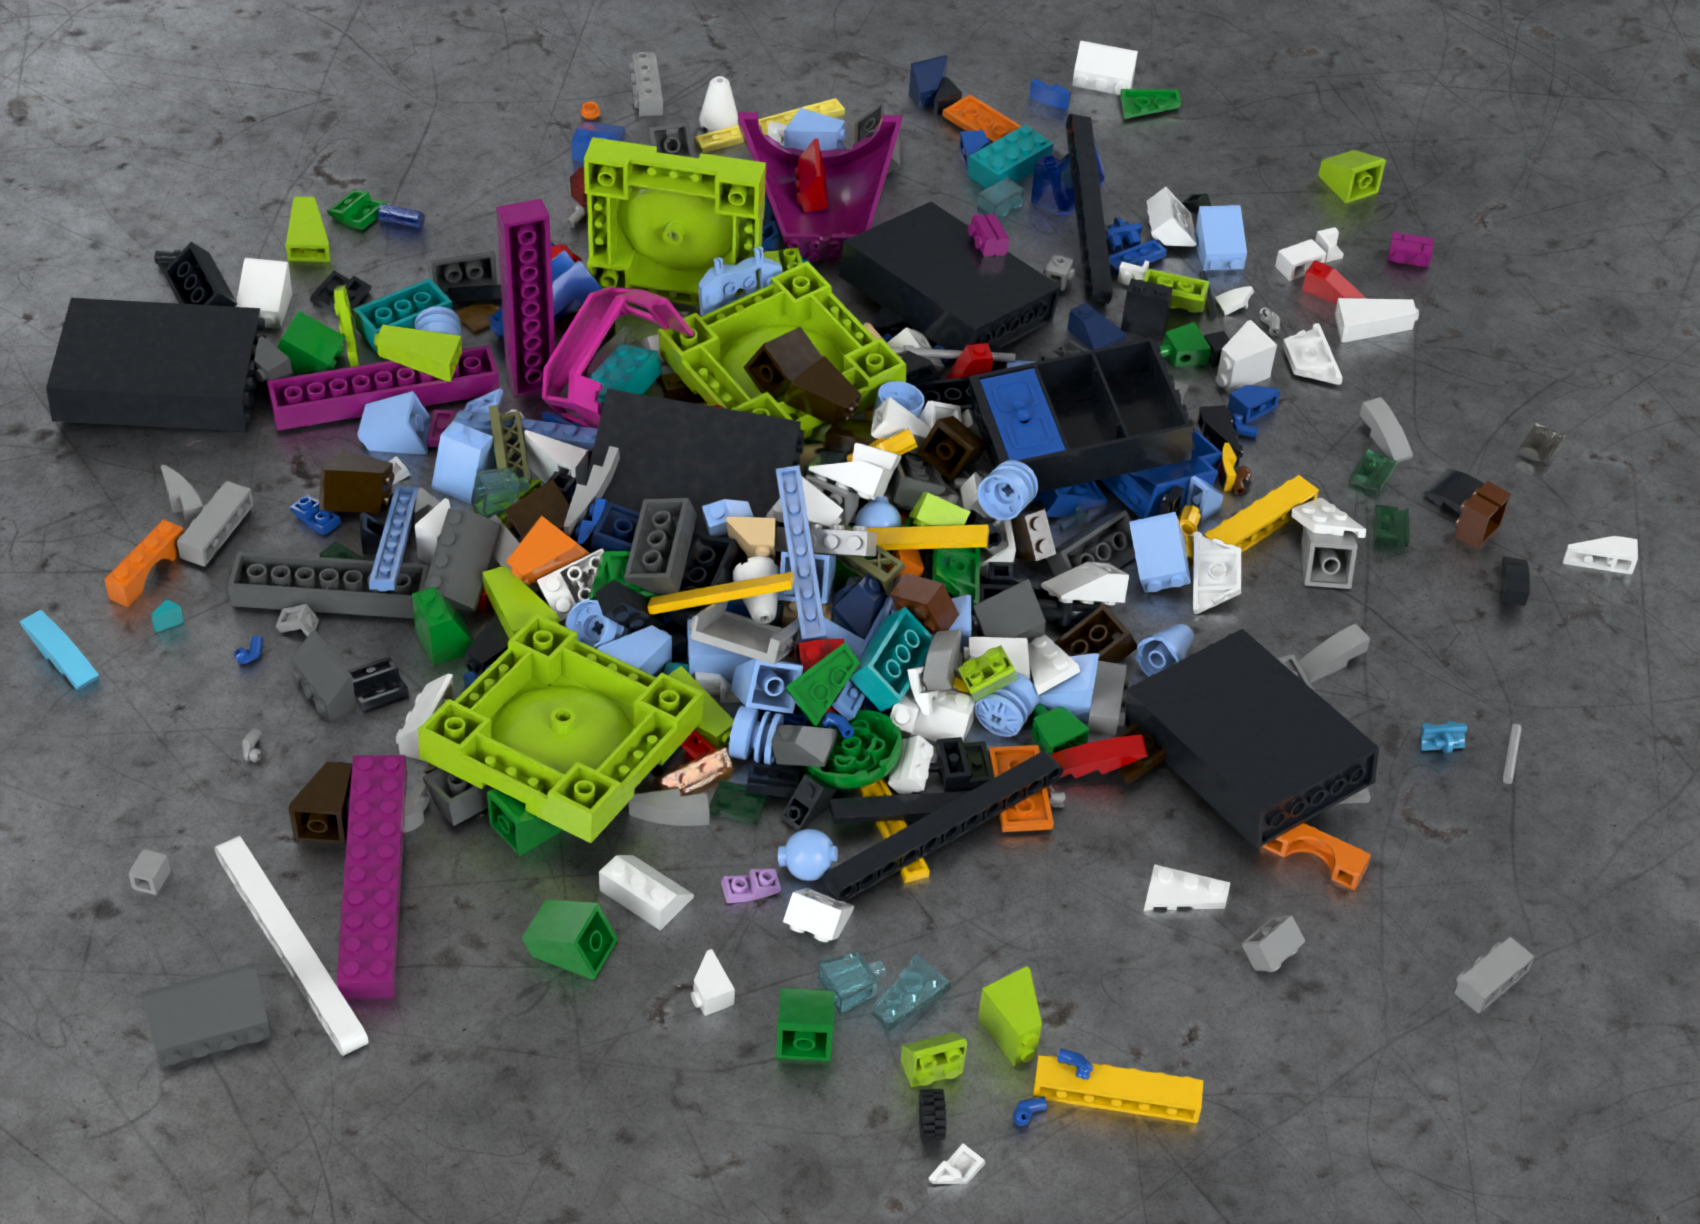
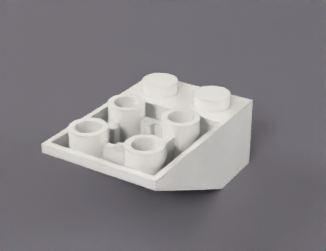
(551, 455)
(864, 476)
(1089, 583)
(570, 584)

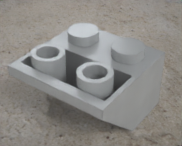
(844, 498)

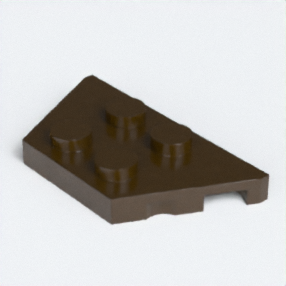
(1136, 769)

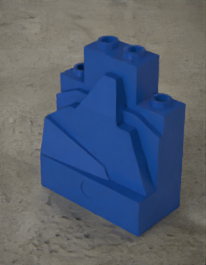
(570, 289)
(1146, 488)

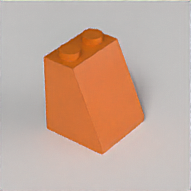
(543, 552)

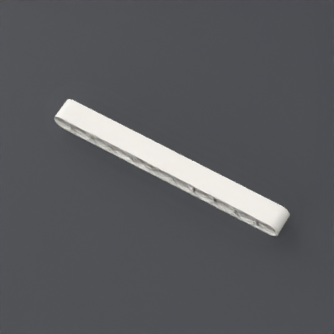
(291, 946)

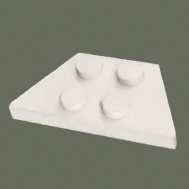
(1312, 356)
(1325, 518)
(1215, 572)

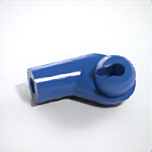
(1243, 429)
(245, 656)
(839, 721)

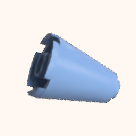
(1164, 648)

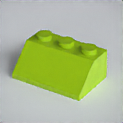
(1187, 291)

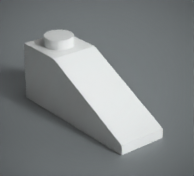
(1606, 553)

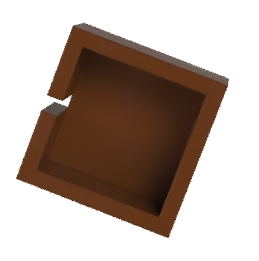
(1482, 514)
(926, 601)

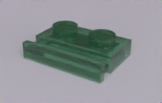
(1372, 471)
(1391, 525)
(733, 802)

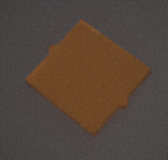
(477, 316)

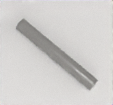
(1512, 754)

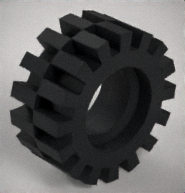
(932, 1114)

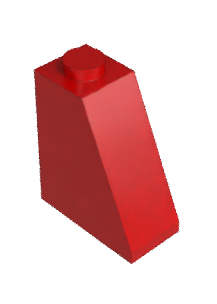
(973, 361)

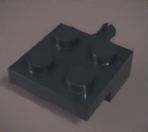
(962, 763)

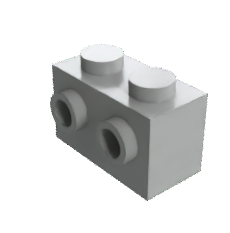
(1273, 943)

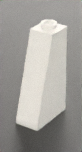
(1373, 317)

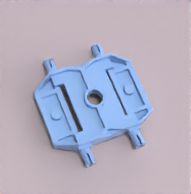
(722, 280)

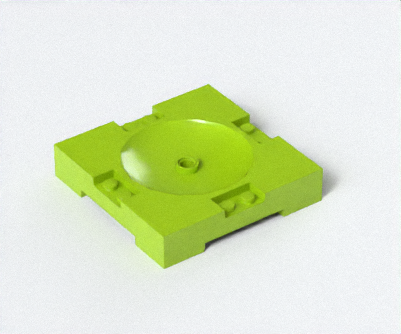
(668, 216)
(729, 337)
(561, 728)

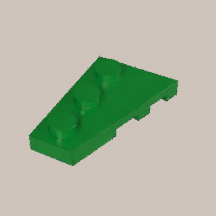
(1148, 101)
(820, 684)

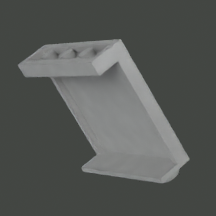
(743, 635)

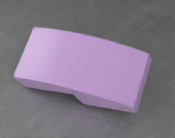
(756, 885)

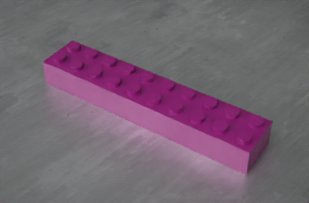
(526, 293)
(345, 391)
(372, 877)

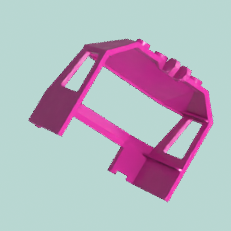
(584, 338)

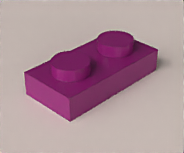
(440, 421)

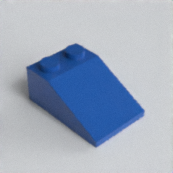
(585, 132)
(1064, 500)

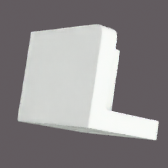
(1327, 241)

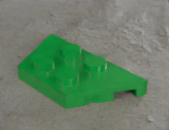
(613, 566)
(958, 571)

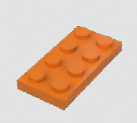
(976, 115)
(1032, 812)

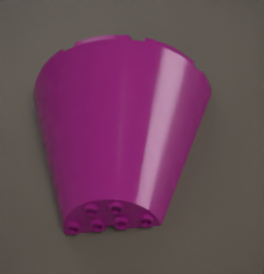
(852, 181)

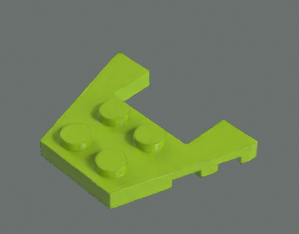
(346, 323)

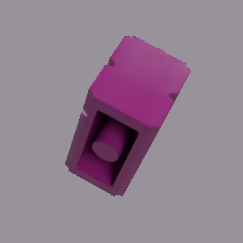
(989, 235)
(1410, 249)

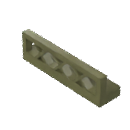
(500, 439)
(862, 566)

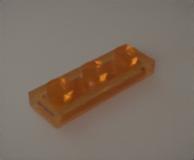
(697, 772)

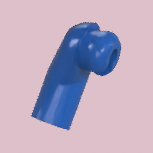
(1076, 1059)
(1025, 1109)

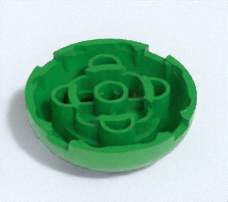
(865, 755)

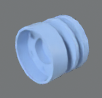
(438, 320)
(902, 393)
(1007, 490)
(591, 625)
(1008, 707)
(754, 735)

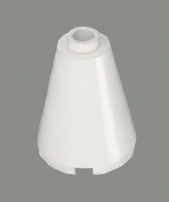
(719, 106)
(761, 607)

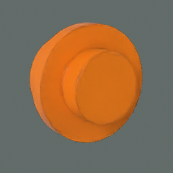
(590, 110)

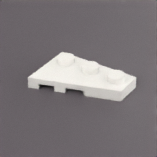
(1179, 889)

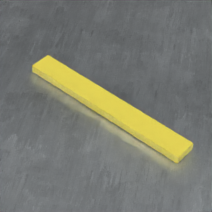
(732, 135)

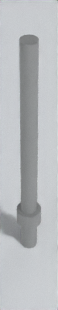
(948, 354)

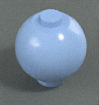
(878, 514)
(808, 854)

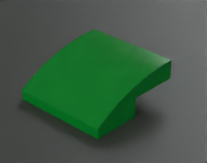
(356, 209)

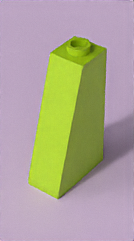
(306, 233)
(420, 350)
(513, 600)
(716, 722)

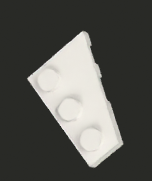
(1049, 664)

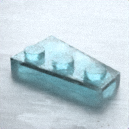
(911, 992)

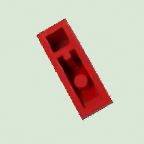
(1328, 284)

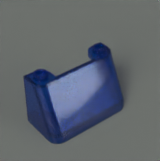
(1053, 183)

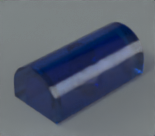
(401, 216)

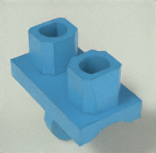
(1443, 736)

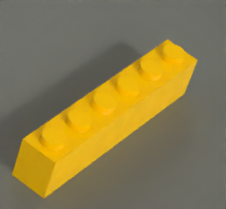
(1264, 515)
(1120, 1090)

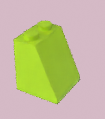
(1352, 174)
(1012, 1016)

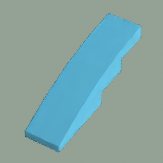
(59, 649)

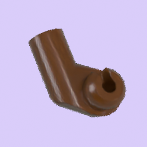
(1242, 473)

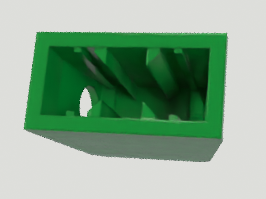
(1186, 346)
(1057, 729)

